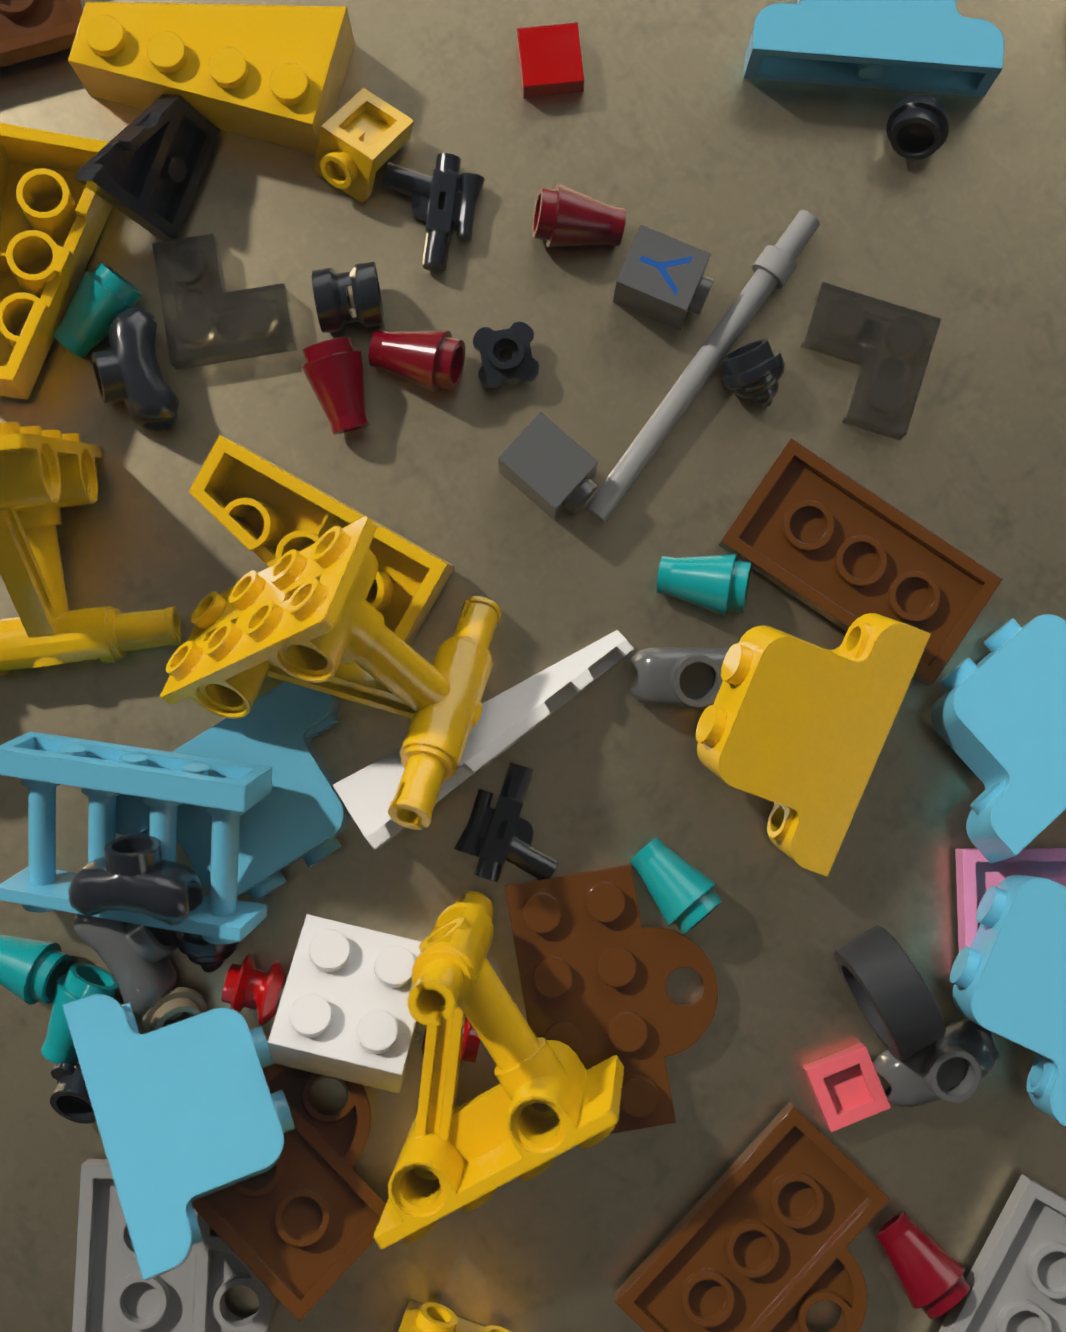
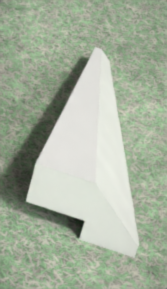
(500, 726)

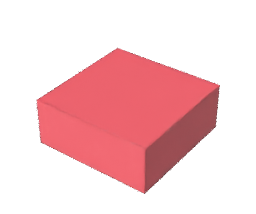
(846, 1087)

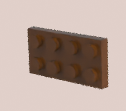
(858, 555)

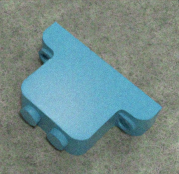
(876, 46)
(1011, 732)
(288, 824)
(1017, 979)
(176, 1116)

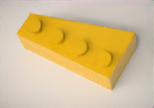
(241, 66)
(44, 243)
(281, 512)

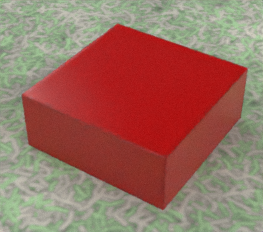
(550, 60)

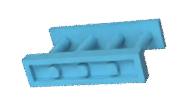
(164, 783)

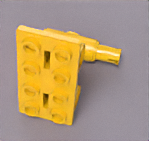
(37, 479)
(316, 630)
(512, 1130)

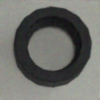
(890, 992)

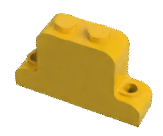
(808, 726)

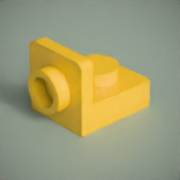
(360, 142)

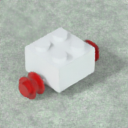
(340, 1004)

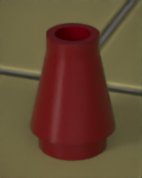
(576, 219)
(421, 357)
(337, 380)
(923, 1267)

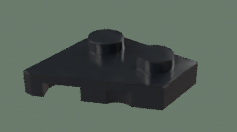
(154, 165)

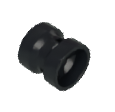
(334, 301)

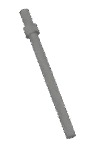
(770, 272)

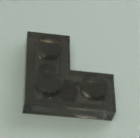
(207, 322)
(886, 343)

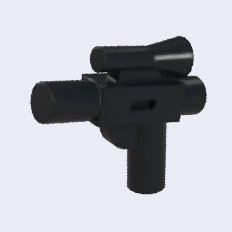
(441, 202)
(501, 833)

